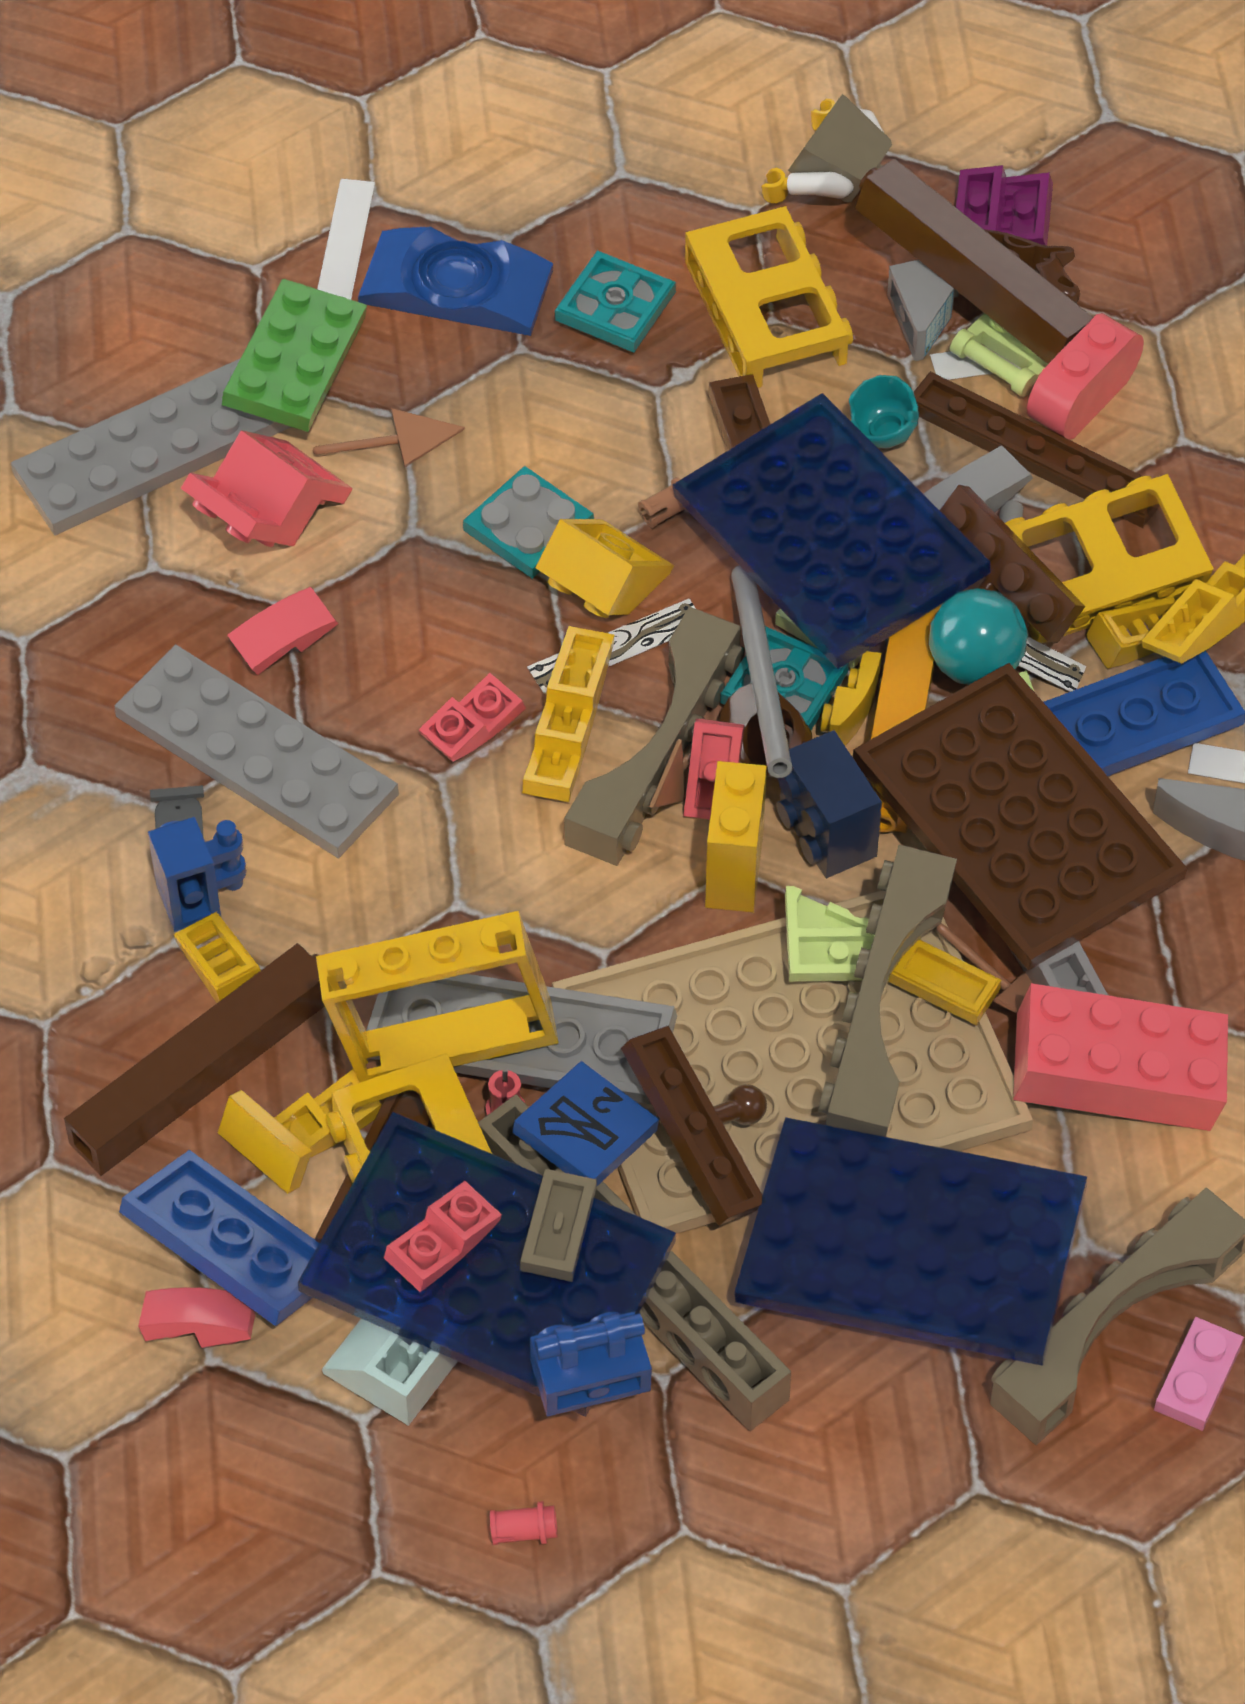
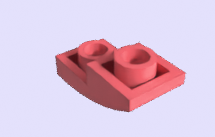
(281, 627)
(474, 720)
(444, 1237)
(207, 1312)

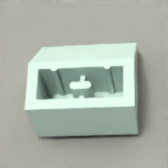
(388, 1370)

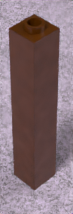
(970, 260)
(196, 1060)

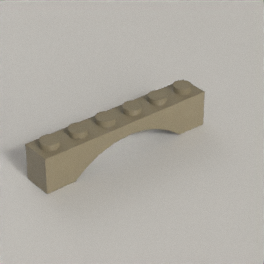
(612, 807)
(913, 906)
(1190, 1249)

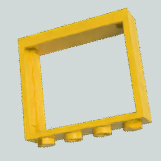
(427, 957)

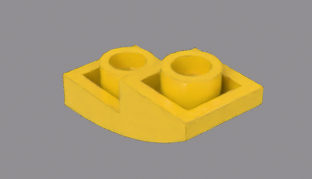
(855, 700)

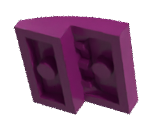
(1005, 203)

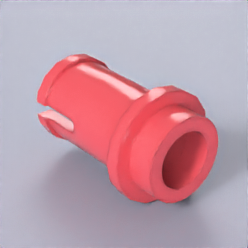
(502, 1091)
(524, 1524)

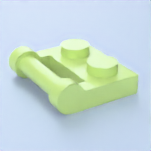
(989, 333)

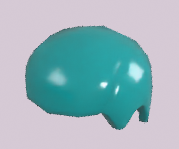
(884, 410)

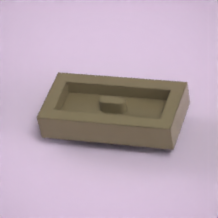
(558, 1225)

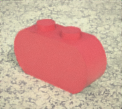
(1085, 376)

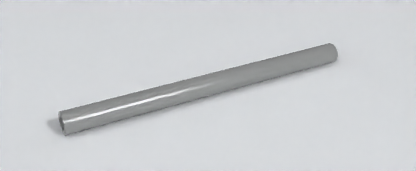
(761, 674)

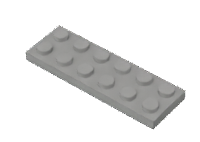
(135, 451)
(257, 751)
(587, 1028)

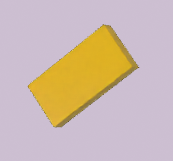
(946, 981)
(264, 1141)

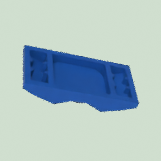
(457, 280)

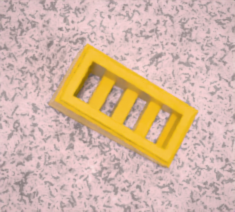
(1113, 641)
(208, 971)

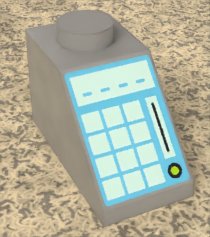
(920, 304)

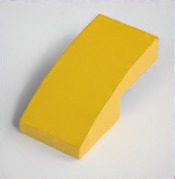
(308, 1118)

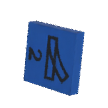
(585, 1124)

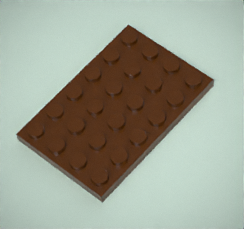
(1025, 812)

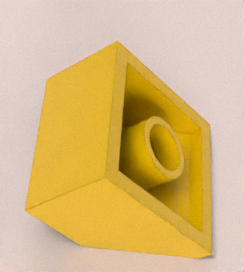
(601, 566)

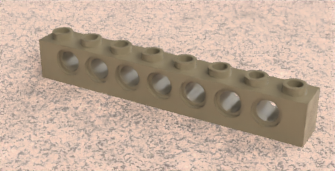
(679, 1306)

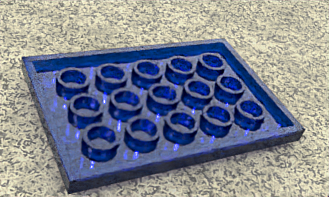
(831, 530)
(912, 1240)
(484, 1303)

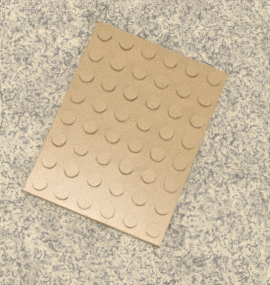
(756, 1028)

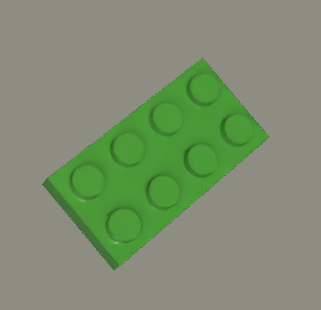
(294, 355)

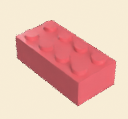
(1121, 1057)

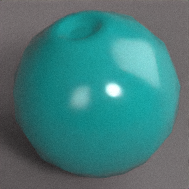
(977, 635)

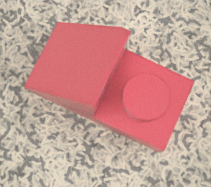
(710, 743)

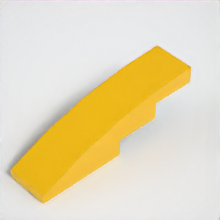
(1201, 615)
(568, 714)

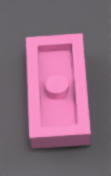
(1199, 1373)

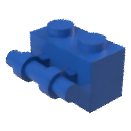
(193, 870)
(590, 1362)

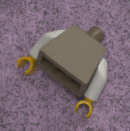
(836, 156)

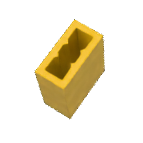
(735, 836)

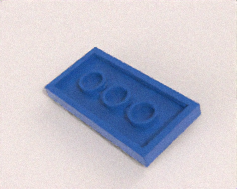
(1149, 711)
(224, 1234)

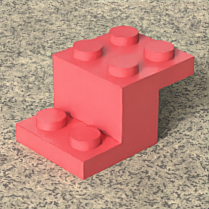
(265, 490)

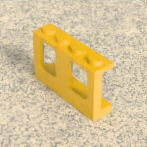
(736, 296)
(1116, 576)
(438, 1089)

